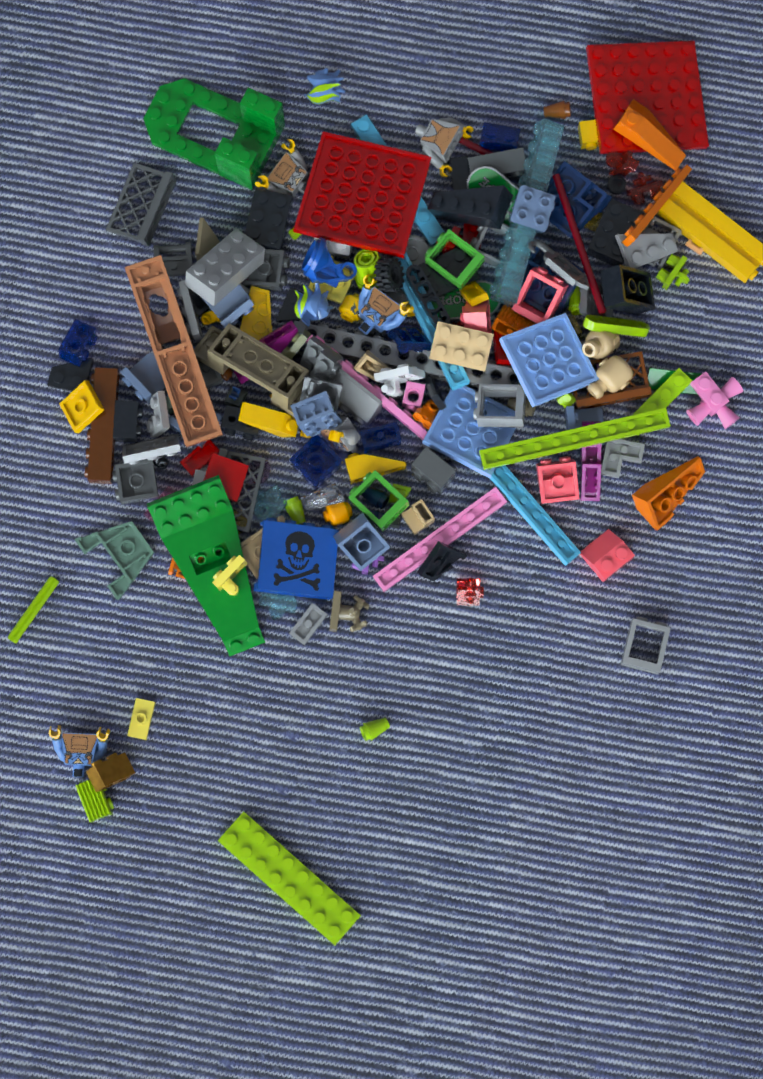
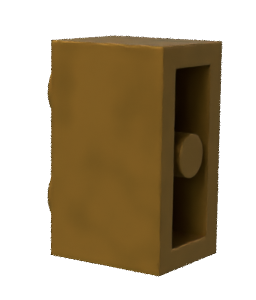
(110, 772)

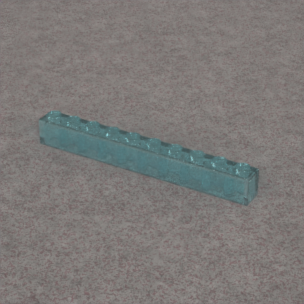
(537, 175)

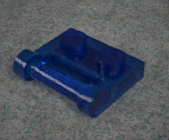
(413, 337)

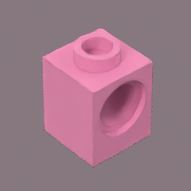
(413, 388)

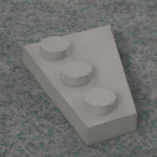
(646, 248)

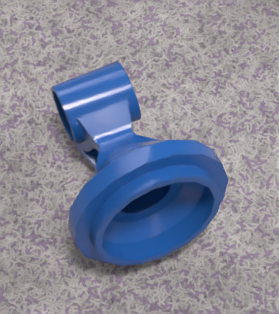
(321, 268)

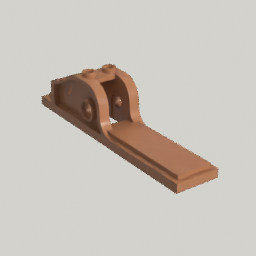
(177, 363)

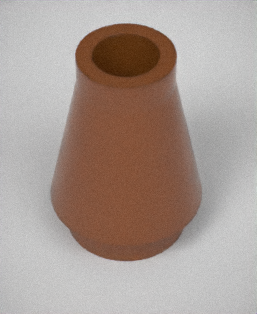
(558, 110)

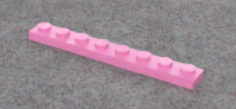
(387, 403)
(446, 534)

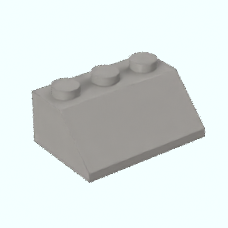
(357, 400)

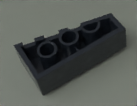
(472, 206)

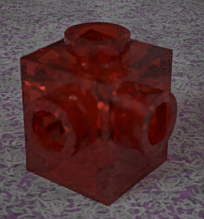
(469, 592)

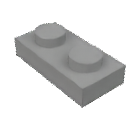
(308, 624)

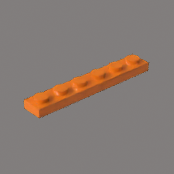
(652, 209)

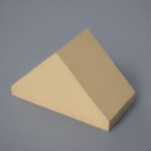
(369, 364)

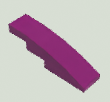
(276, 340)
(590, 470)

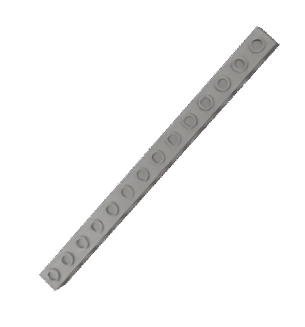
(392, 360)

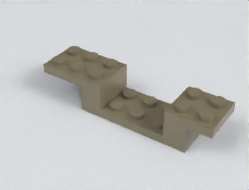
(255, 361)

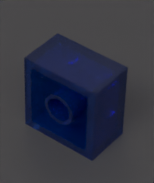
(316, 462)

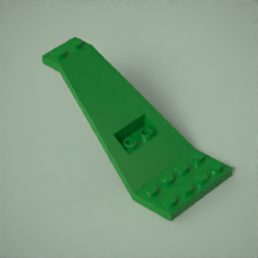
(195, 526)

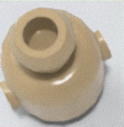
(600, 344)
(612, 375)

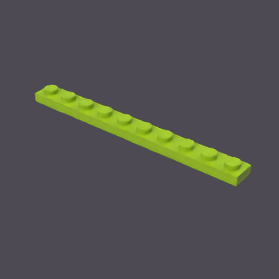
(574, 438)

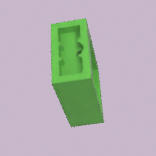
(468, 272)
(387, 519)

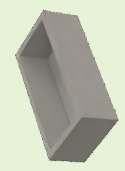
(224, 267)

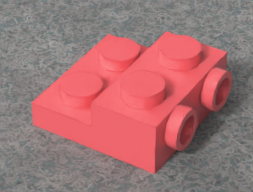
(557, 480)

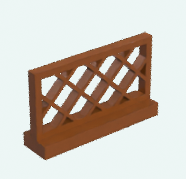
(627, 394)

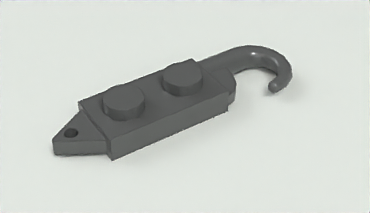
(560, 265)

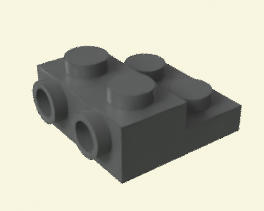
(271, 273)
(321, 360)
(135, 481)

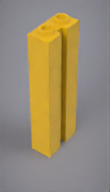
(713, 232)

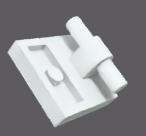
(394, 377)

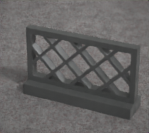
(156, 208)
(228, 454)

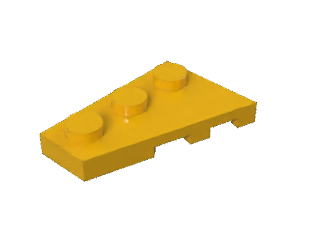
(258, 321)

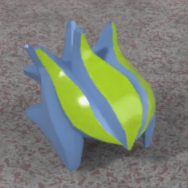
(324, 87)
(312, 305)

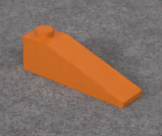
(645, 131)
(661, 495)

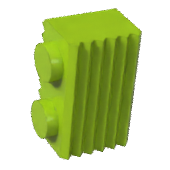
(95, 804)

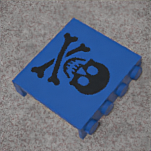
(297, 559)

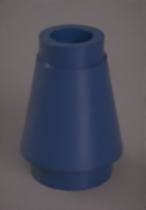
(376, 497)

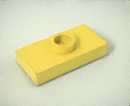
(141, 719)

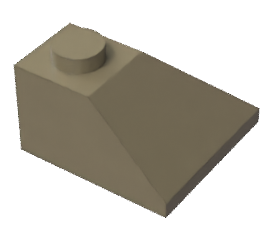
(205, 239)

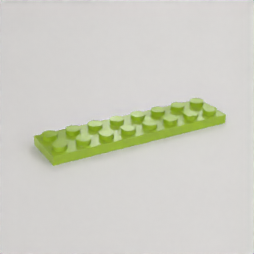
(289, 878)

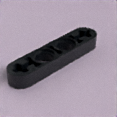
(424, 299)

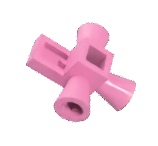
(714, 400)

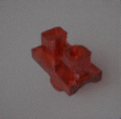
(621, 163)
(637, 193)

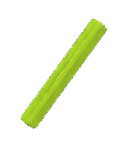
(33, 609)

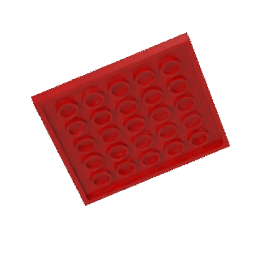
(656, 76)
(362, 194)

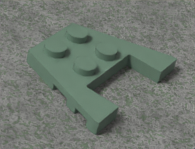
(127, 550)

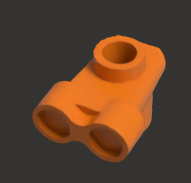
(426, 413)

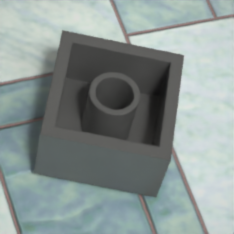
(433, 471)

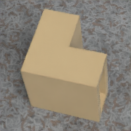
(418, 517)

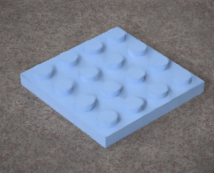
(548, 359)
(458, 434)

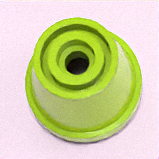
(365, 264)

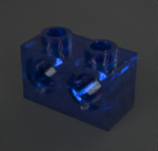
(74, 342)

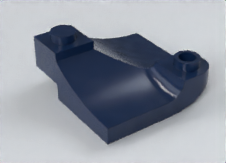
(583, 195)
(540, 293)

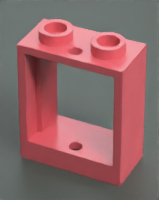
(531, 312)

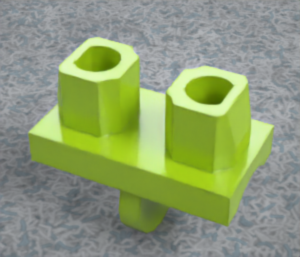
(677, 264)

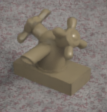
(346, 612)

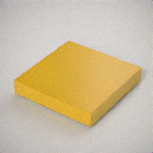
(81, 406)

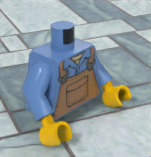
(379, 309)
(79, 749)

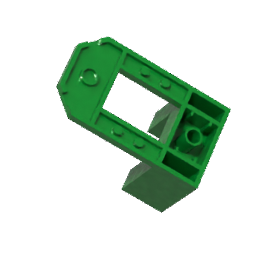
(237, 160)

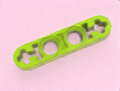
(616, 325)

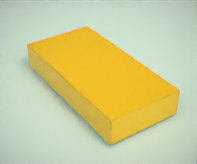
(474, 294)

